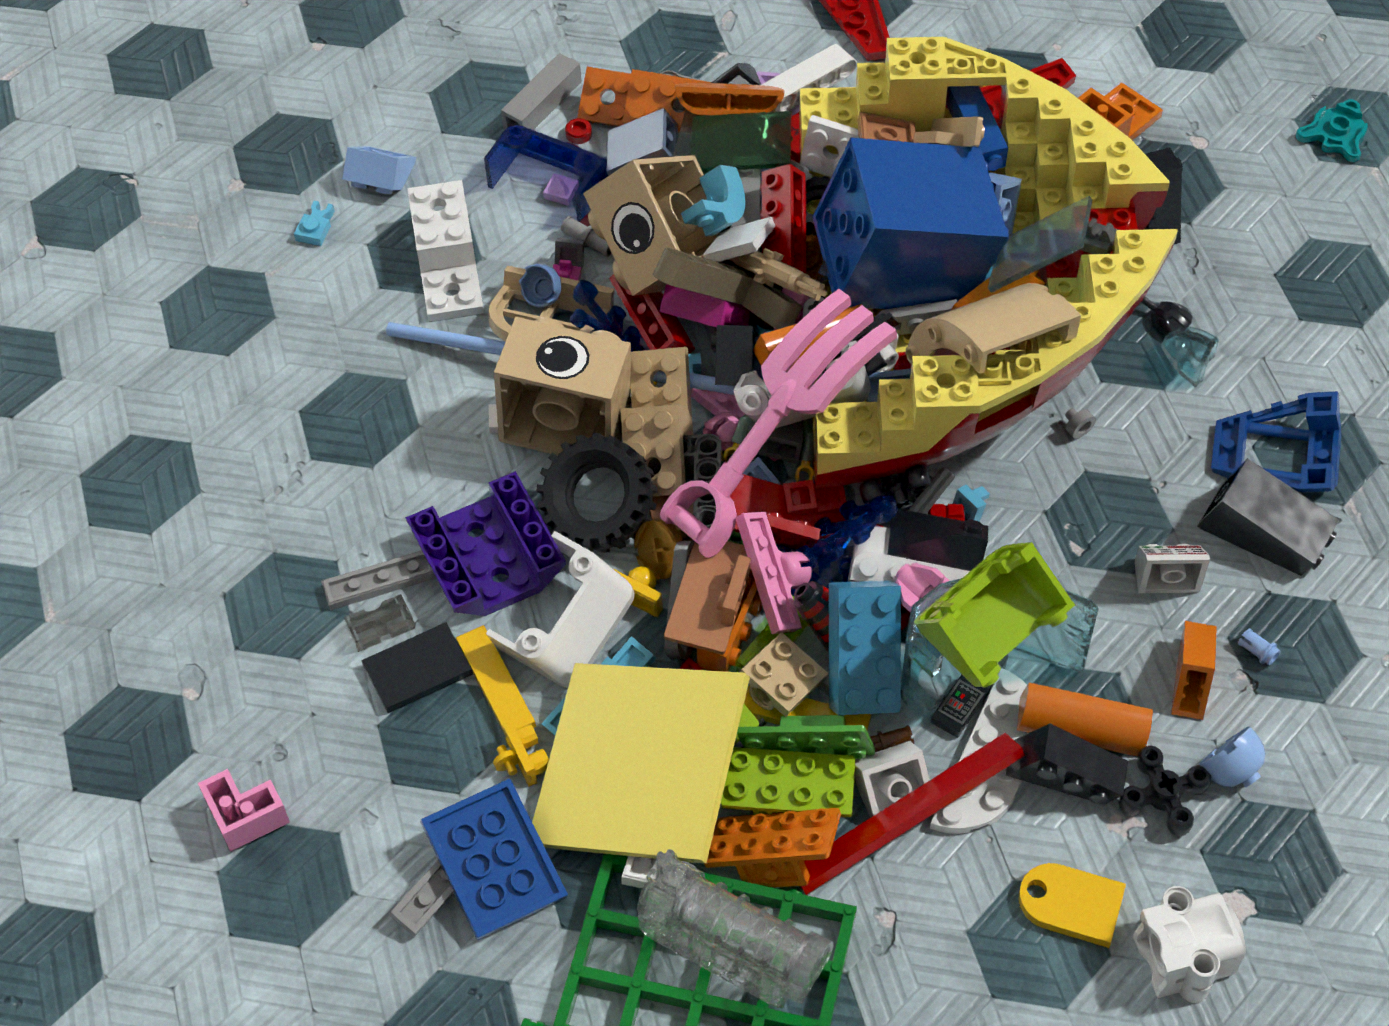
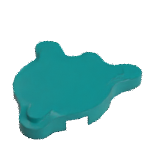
(1338, 129)

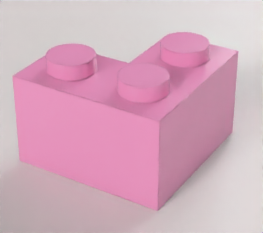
(243, 815)

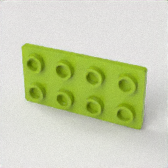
(788, 781)

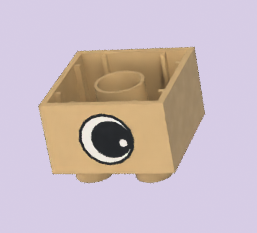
(641, 216)
(560, 384)

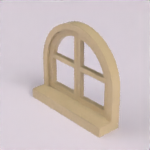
(512, 290)

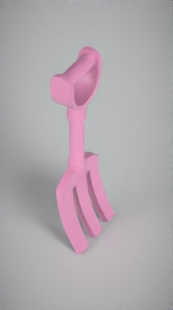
(789, 392)

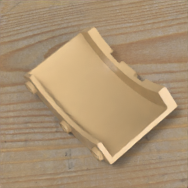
(995, 324)

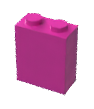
(702, 308)

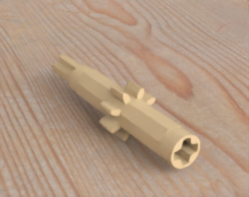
(771, 270)

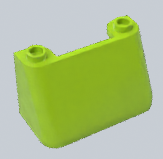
(994, 611)

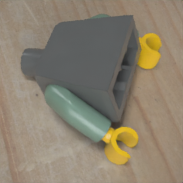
(785, 443)

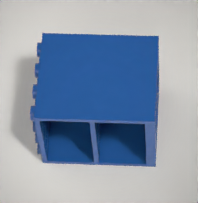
(908, 223)

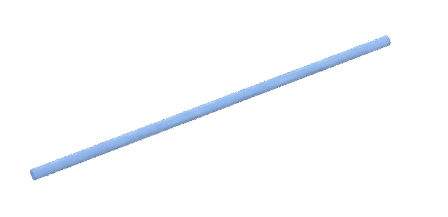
(495, 347)

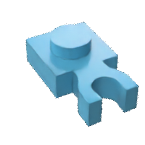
(314, 227)

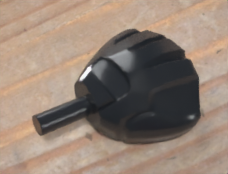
(1168, 316)

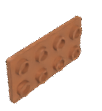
(709, 598)

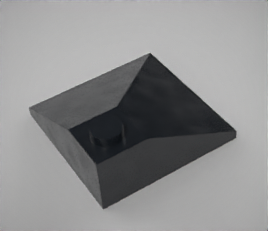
(937, 539)

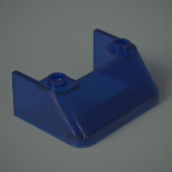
(549, 150)

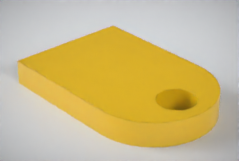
(1074, 902)

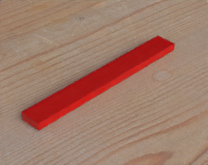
(913, 809)

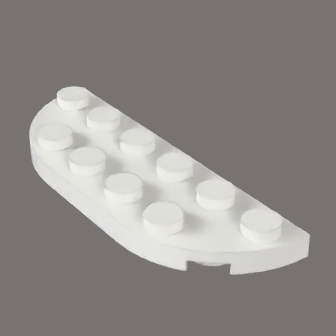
(994, 796)

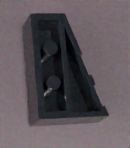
(1170, 213)

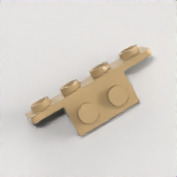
(953, 132)

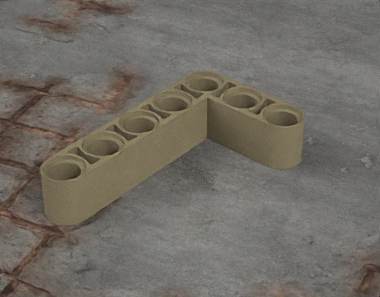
(728, 284)

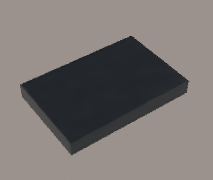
(417, 667)

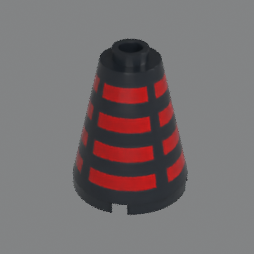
(813, 605)

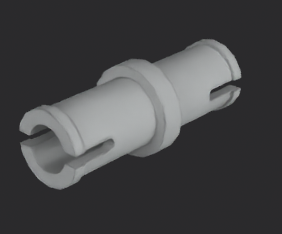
(582, 232)

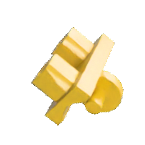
(518, 742)

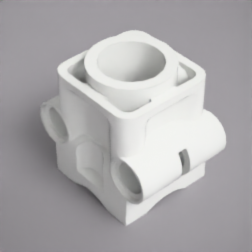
(1189, 943)

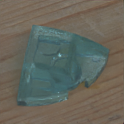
(1190, 352)

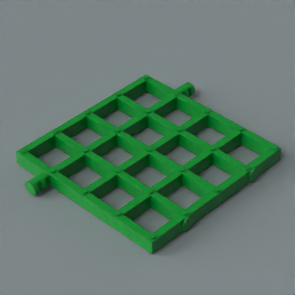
(698, 1000)

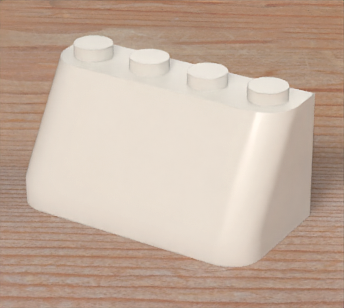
(873, 564)

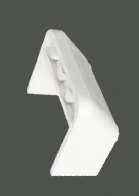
(583, 624)

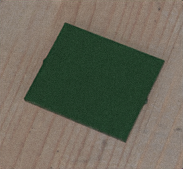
(742, 140)

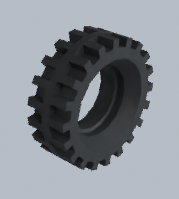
(567, 471)

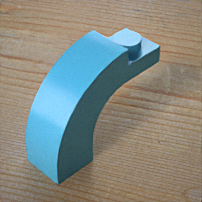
(724, 201)

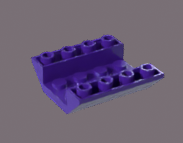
(512, 544)

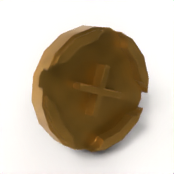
(657, 545)

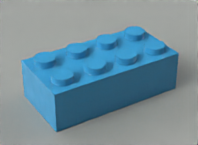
(864, 647)

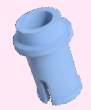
(1259, 647)

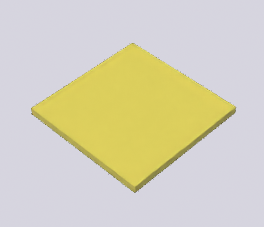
(640, 761)

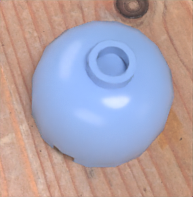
(1236, 760)

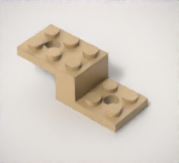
(660, 414)

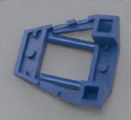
(1323, 440)

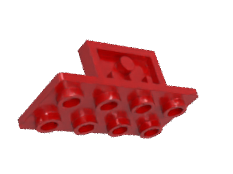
(787, 529)

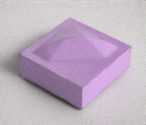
(560, 189)

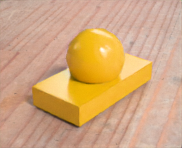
(645, 596)

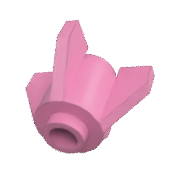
(917, 581)

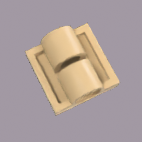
(782, 675)

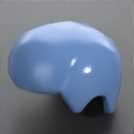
(540, 285)

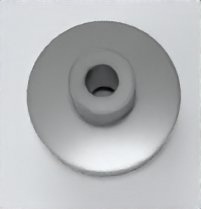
(1079, 422)

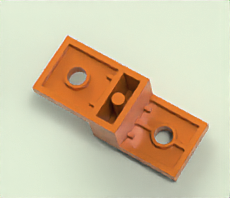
(635, 95)
(1123, 109)

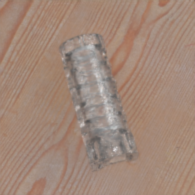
(729, 933)

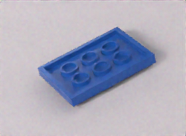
(493, 859)

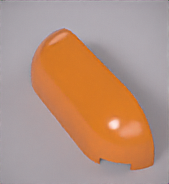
(728, 98)

